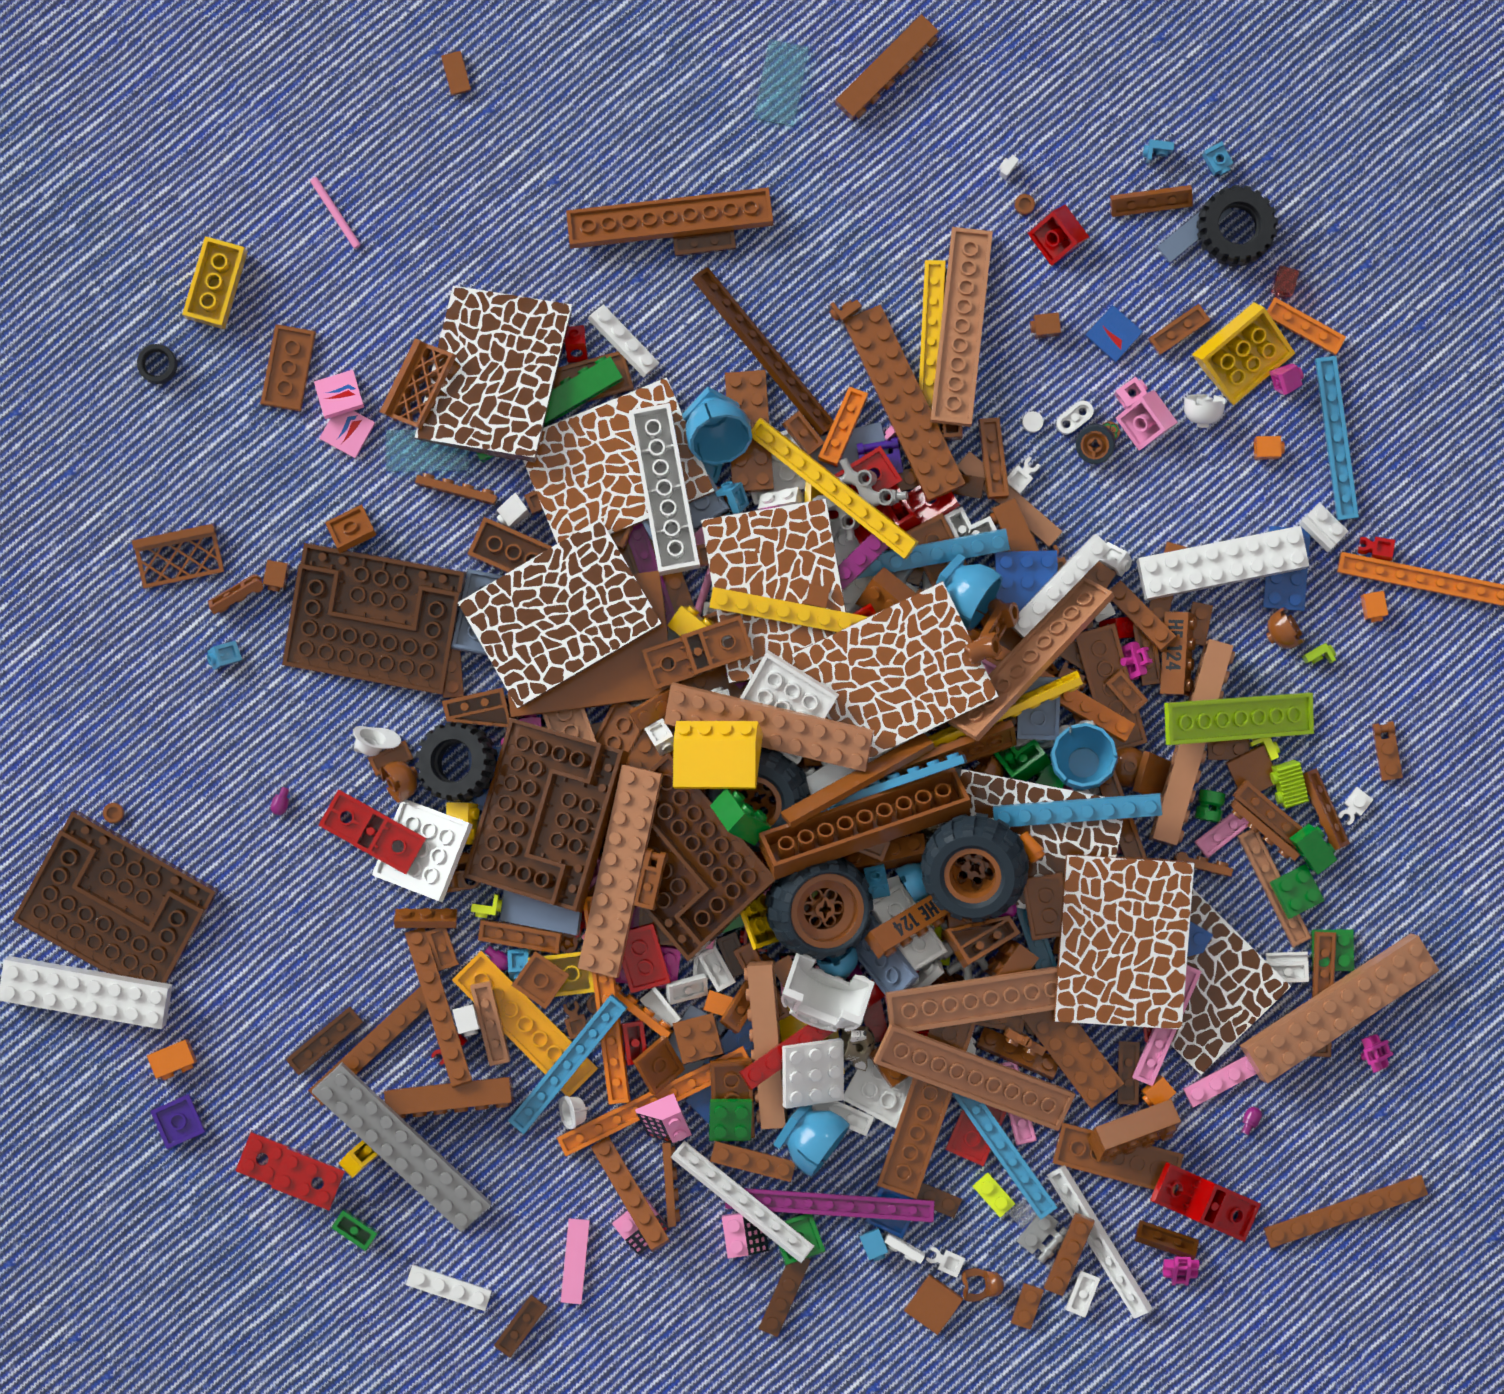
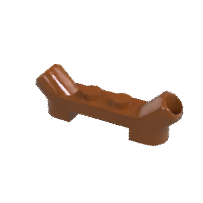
(987, 645)

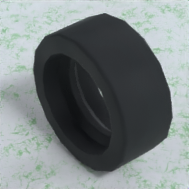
(168, 375)

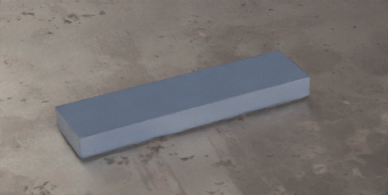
(1183, 238)

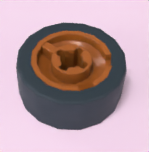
(1103, 436)

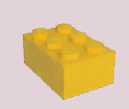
(579, 980)

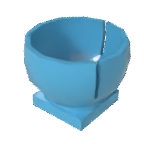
(716, 428)
(970, 589)
(1084, 756)
(812, 1137)

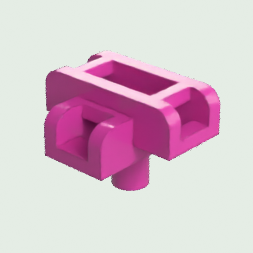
(1133, 660)
(1374, 1054)
(1180, 1267)

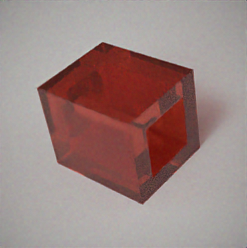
(1284, 282)

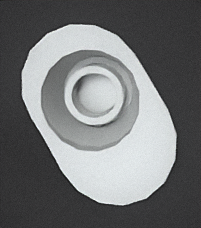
(373, 740)
(572, 1111)

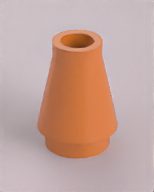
(1032, 847)

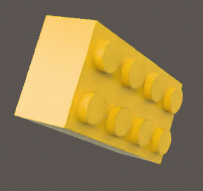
(215, 282)

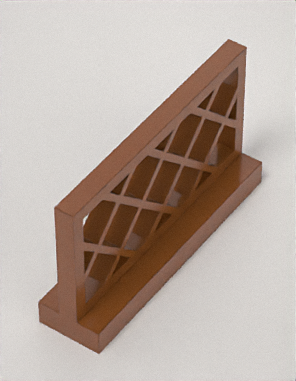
(408, 379)
(176, 537)

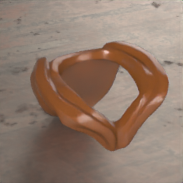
(993, 1284)

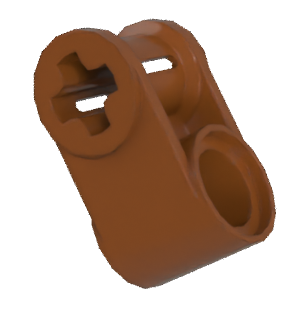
(459, 883)

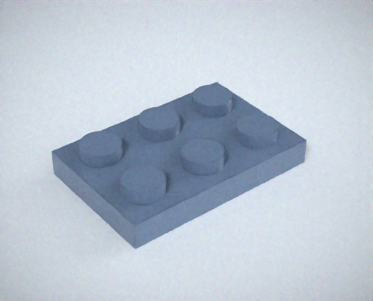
(1041, 721)

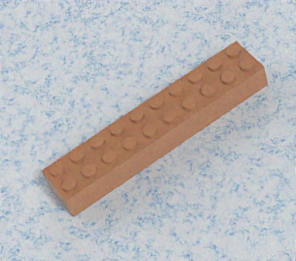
(1187, 758)
(1339, 1008)

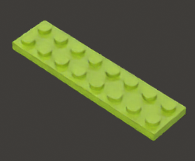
(1239, 718)

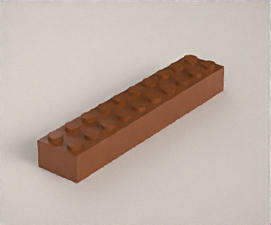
(865, 823)

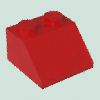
(1058, 234)

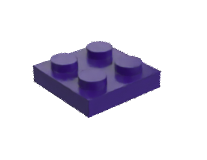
(178, 1121)

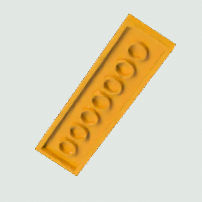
(523, 1020)

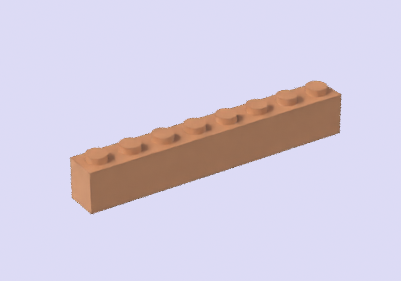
(765, 1036)

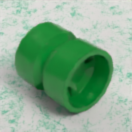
(1210, 798)

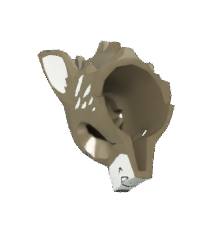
(858, 1046)

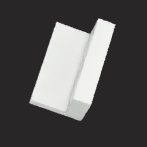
(658, 1004)

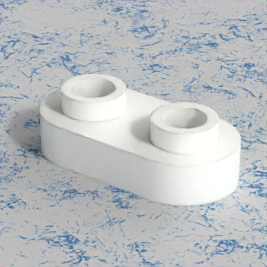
(1074, 418)

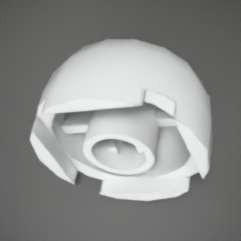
(1204, 409)

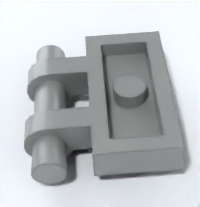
(1037, 1232)

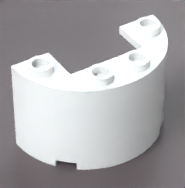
(823, 998)

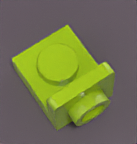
(1316, 654)

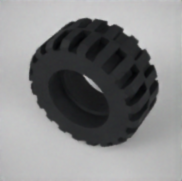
(1256, 207)
(431, 762)

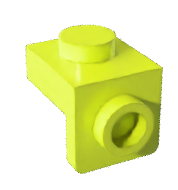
(1271, 747)
(483, 910)

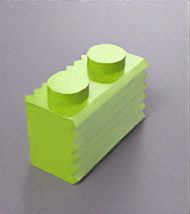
(1289, 784)

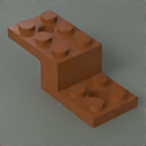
(697, 652)

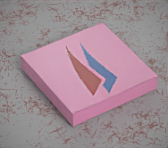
(339, 394)
(347, 432)

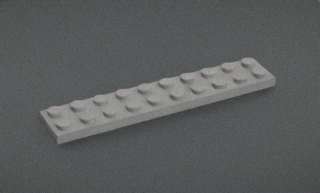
(401, 1147)

